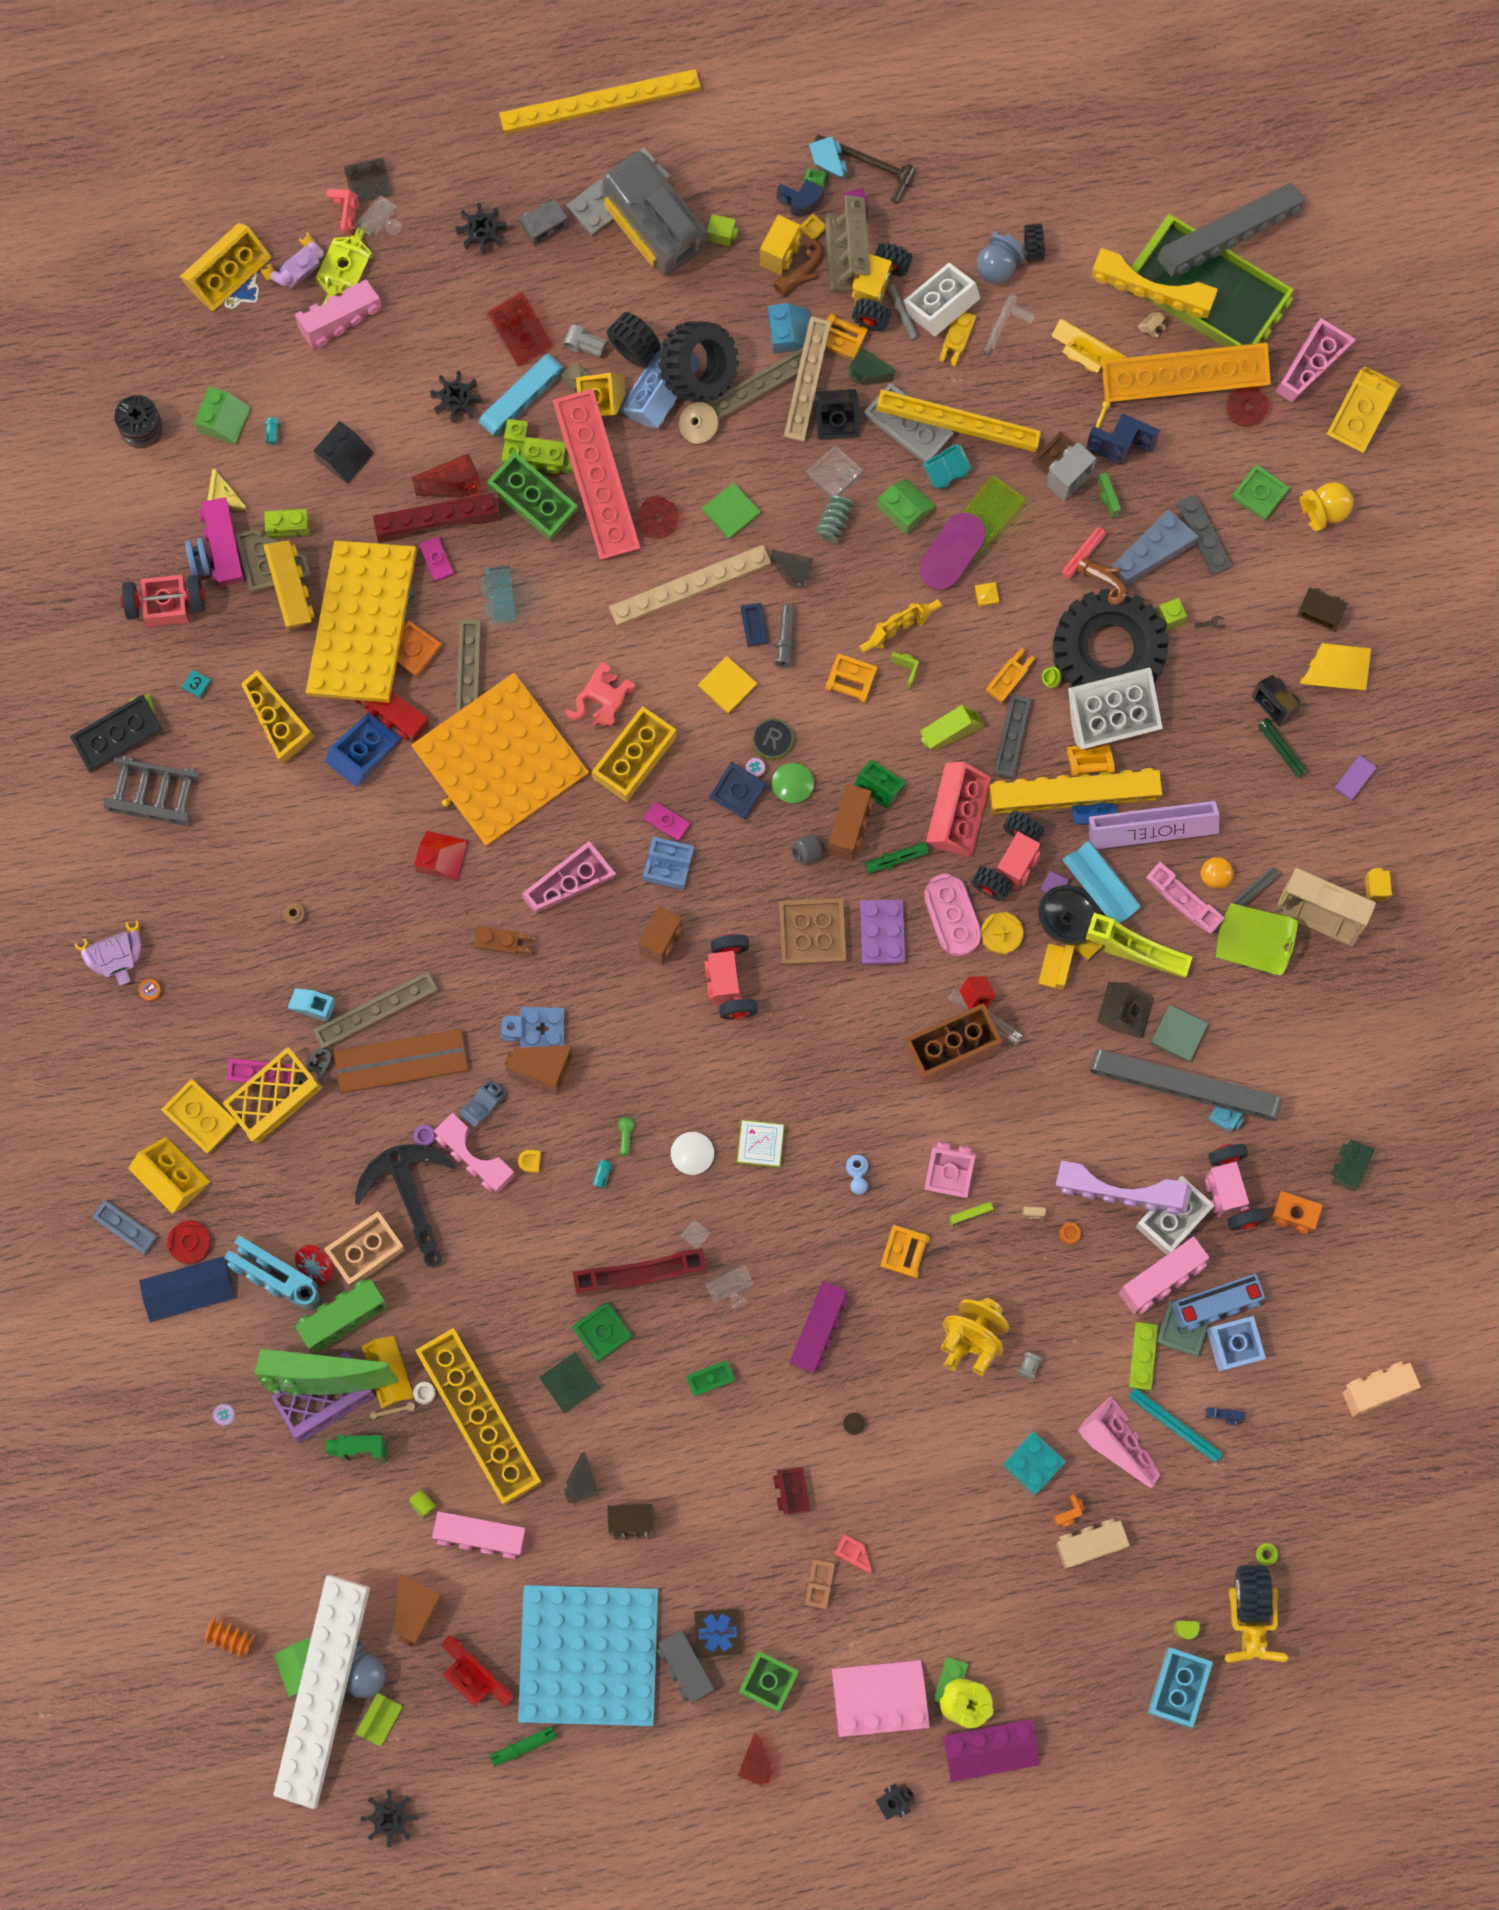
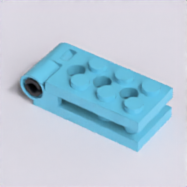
(295, 1287)

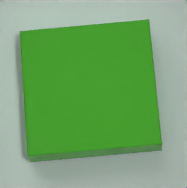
(1260, 492)
(731, 511)

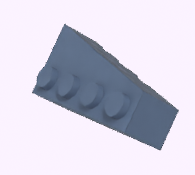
(1159, 544)

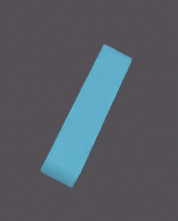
(521, 394)

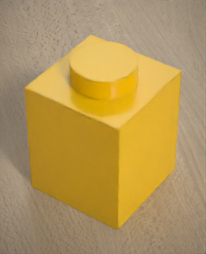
(1378, 885)

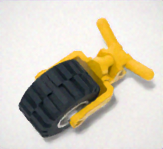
(1254, 1604)

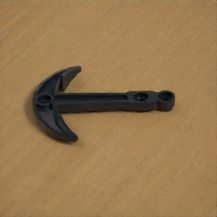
(400, 1170)

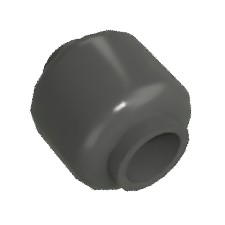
(808, 849)

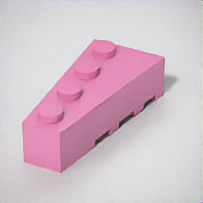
(337, 314)

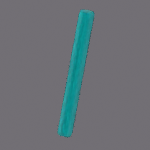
(1175, 1425)

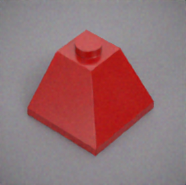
(440, 855)

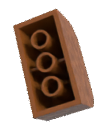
(953, 1044)

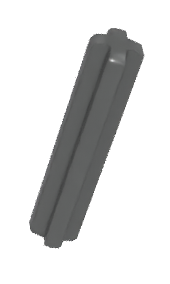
(1256, 887)

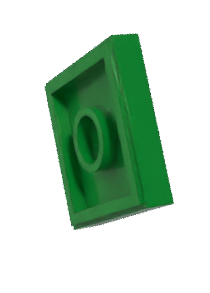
(602, 1331)

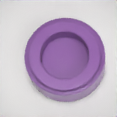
(424, 1135)

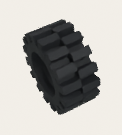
(1034, 242)

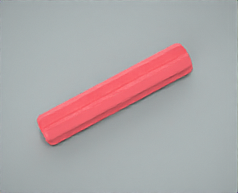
(1085, 551)

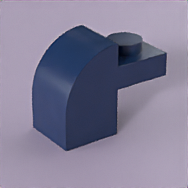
(801, 202)

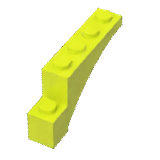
(1133, 947)

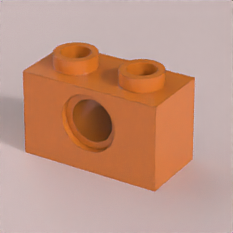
(1309, 1212)

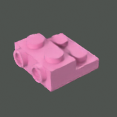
(950, 1169)

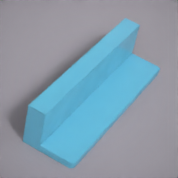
(1102, 883)

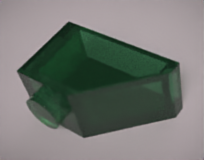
(870, 369)

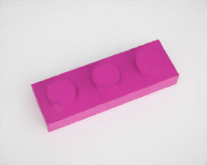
(244, 1070)

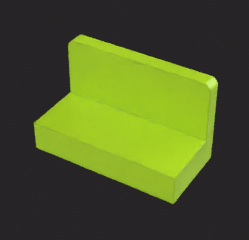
(379, 1719)

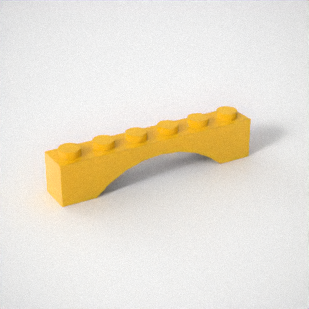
(1193, 298)

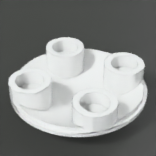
(692, 1153)

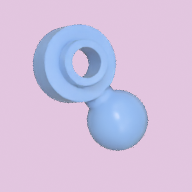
(858, 1184)

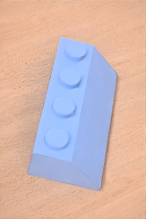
(649, 397)

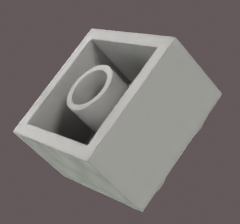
(1070, 471)

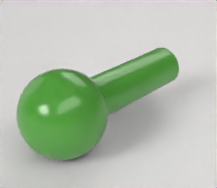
(626, 1126)

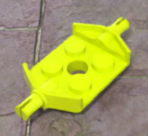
(336, 279)

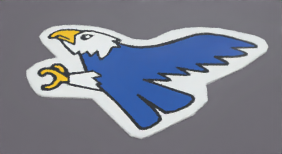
(245, 293)

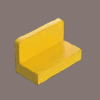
(1056, 966)

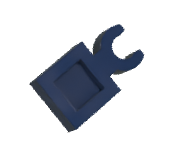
(1231, 1417)

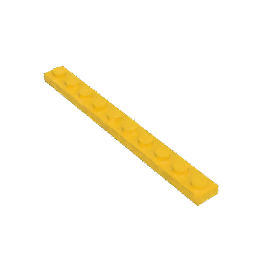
(599, 101)

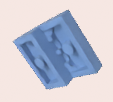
(668, 863)

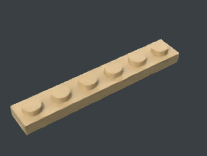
(806, 379)

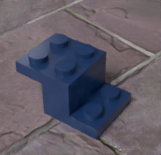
(1125, 435)

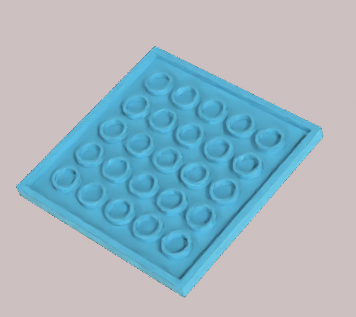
(588, 1655)

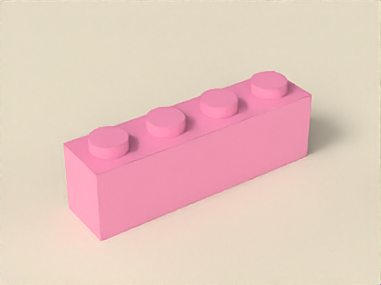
(479, 1534)

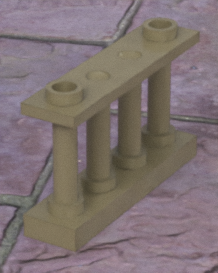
(847, 244)

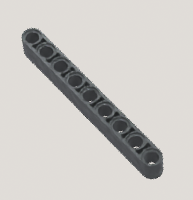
(1186, 1085)

